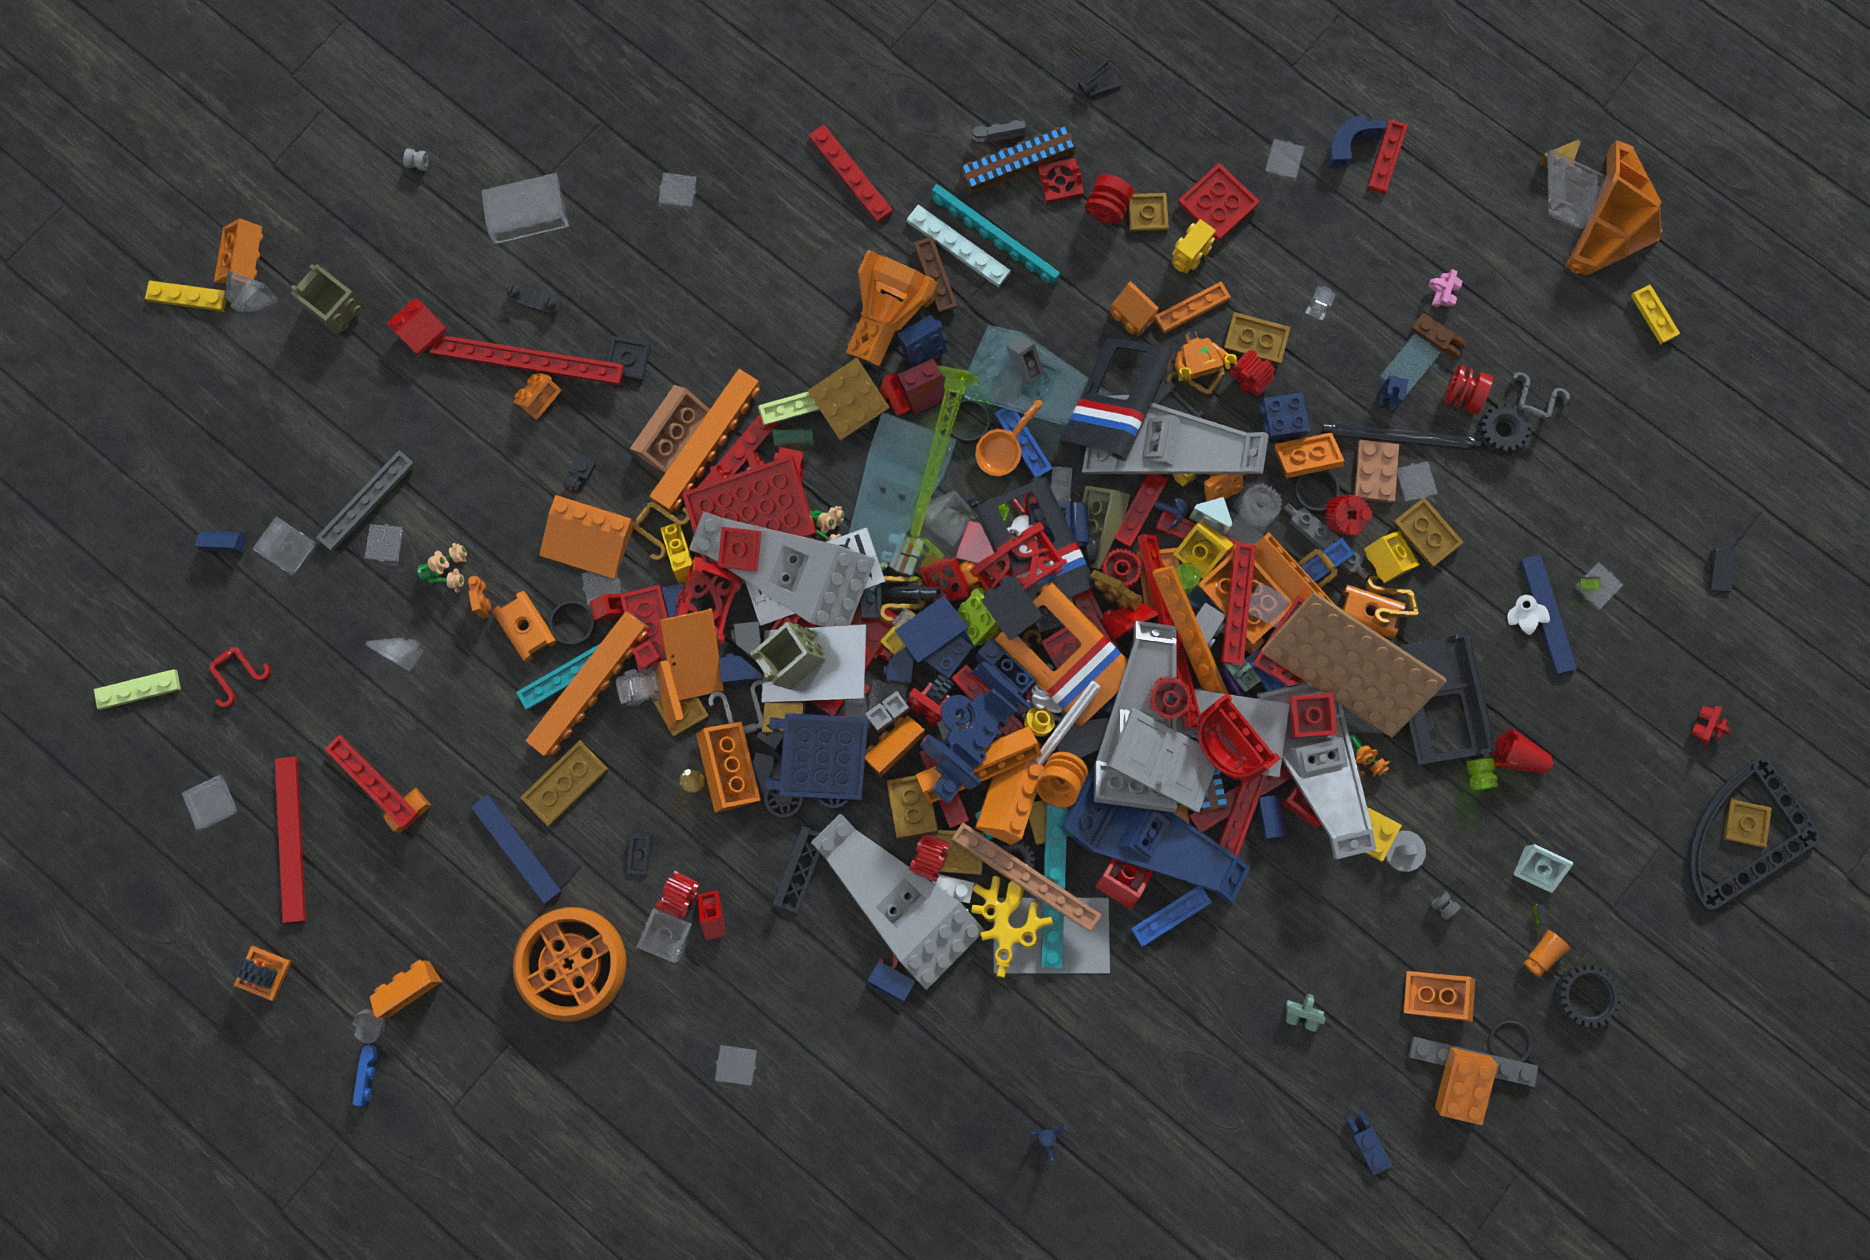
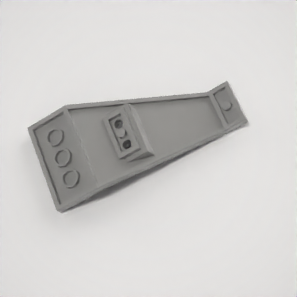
(1184, 447)

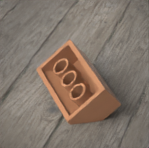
(670, 428)

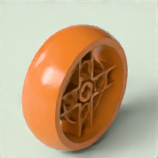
(551, 930)

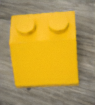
(1203, 548)
(1391, 556)

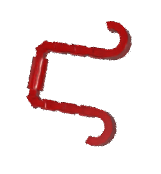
(221, 659)

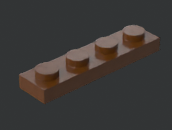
(933, 268)

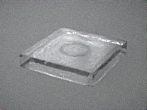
(209, 802)

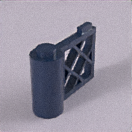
(1076, 517)

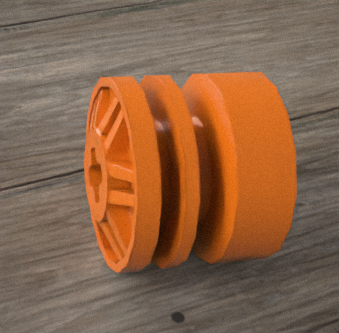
(1062, 779)

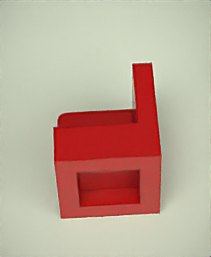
(647, 654)

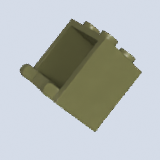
(327, 299)
(788, 655)

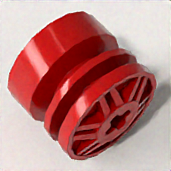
(1109, 199)
(1470, 390)

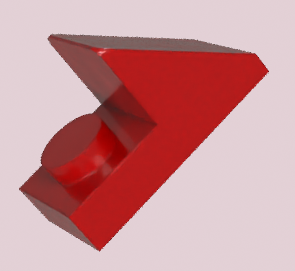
(892, 389)

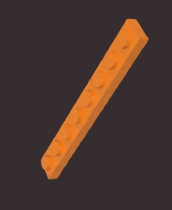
(1189, 629)

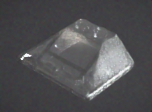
(1572, 190)

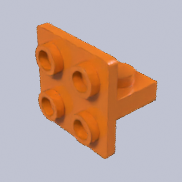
(537, 394)

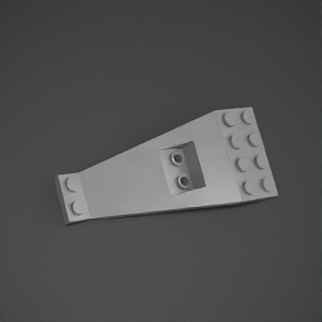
(822, 580)
(1150, 658)
(1328, 784)
(925, 928)

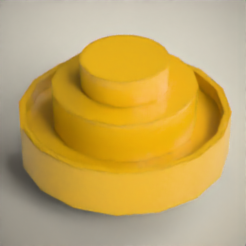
(1040, 721)

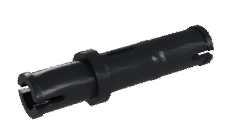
(919, 592)

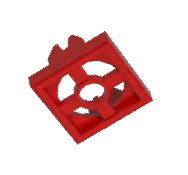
(1051, 196)
(952, 565)

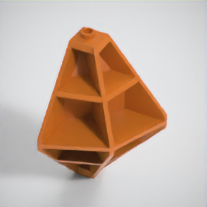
(1624, 215)

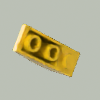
(677, 551)

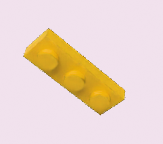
(1655, 314)

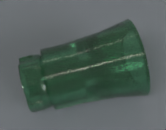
(792, 439)

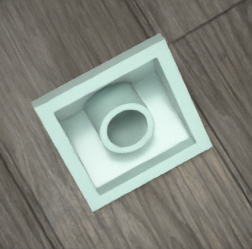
(1214, 513)
(1542, 867)

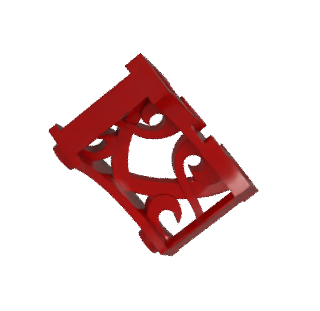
(1028, 539)
(697, 577)

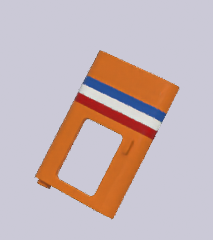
(1094, 661)

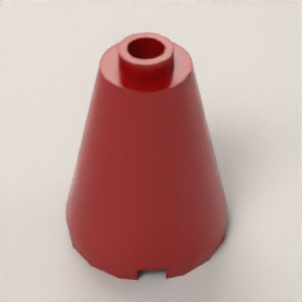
(1520, 753)

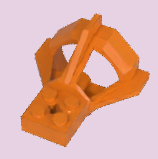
(882, 312)

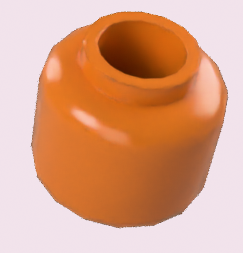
(972, 582)

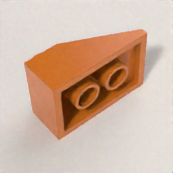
(1439, 996)

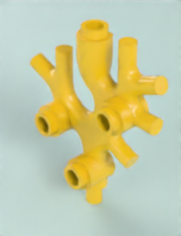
(1002, 931)

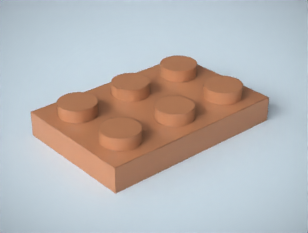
(1376, 471)

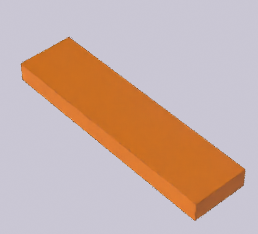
(1192, 307)

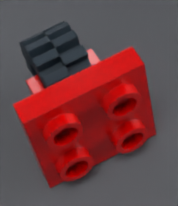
(930, 700)

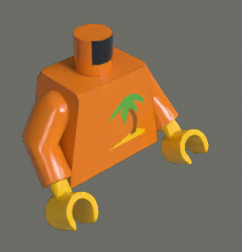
(1201, 358)

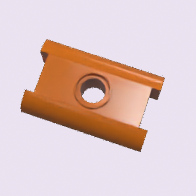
(1357, 602)
(529, 640)

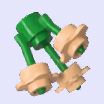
(827, 521)
(438, 563)

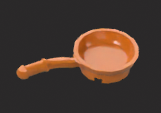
(1000, 450)

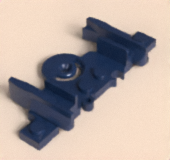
(966, 746)

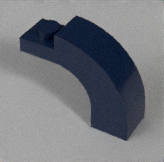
(1340, 148)

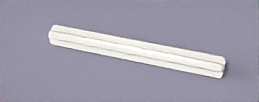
(1067, 722)

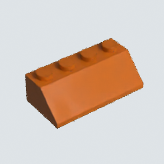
(728, 766)
(1010, 802)

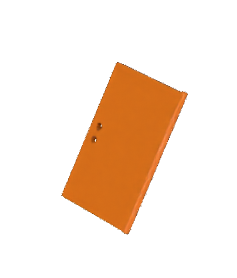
(693, 647)

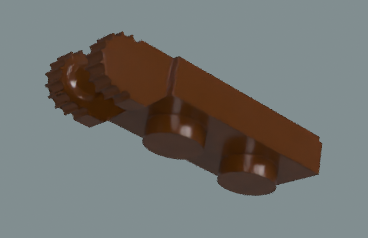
(1438, 335)

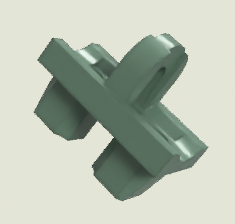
(1246, 681)
(1312, 1015)

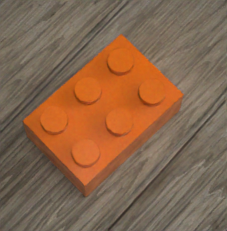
(1466, 1086)

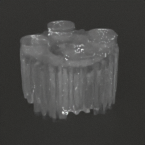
(1265, 497)
(638, 687)

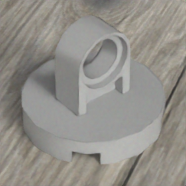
(1406, 852)

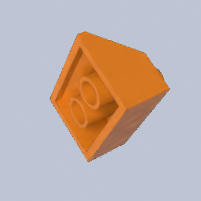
(238, 250)
(893, 745)
(404, 989)

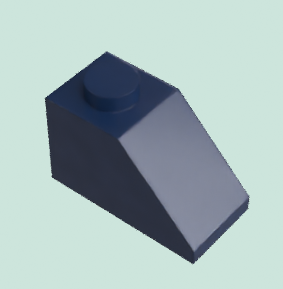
(900, 668)
(736, 670)

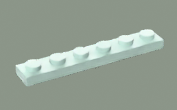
(958, 246)

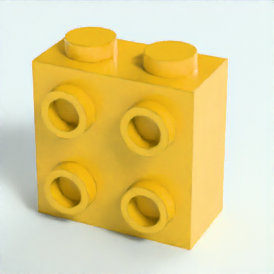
(1193, 246)

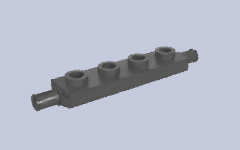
(1323, 537)

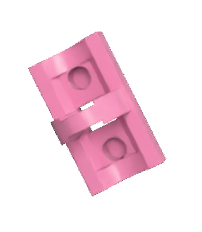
(1443, 288)

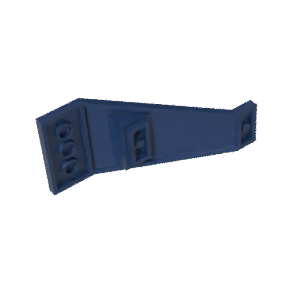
(1168, 848)

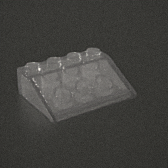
(524, 208)

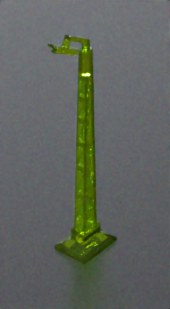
(955, 381)

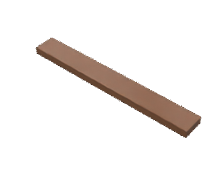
(1026, 877)

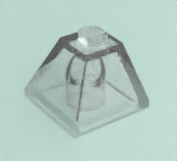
(247, 293)
(949, 516)
(398, 650)

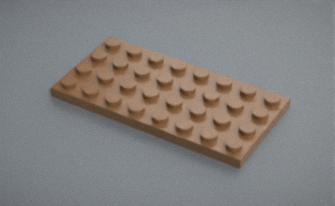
(1353, 664)

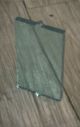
(1412, 361)

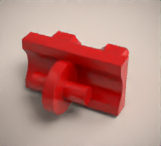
(1712, 716)

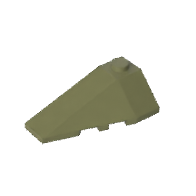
(1105, 515)

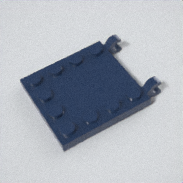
(821, 756)

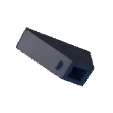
(1009, 668)

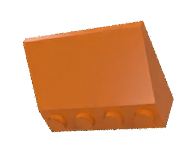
(586, 537)
(1217, 585)

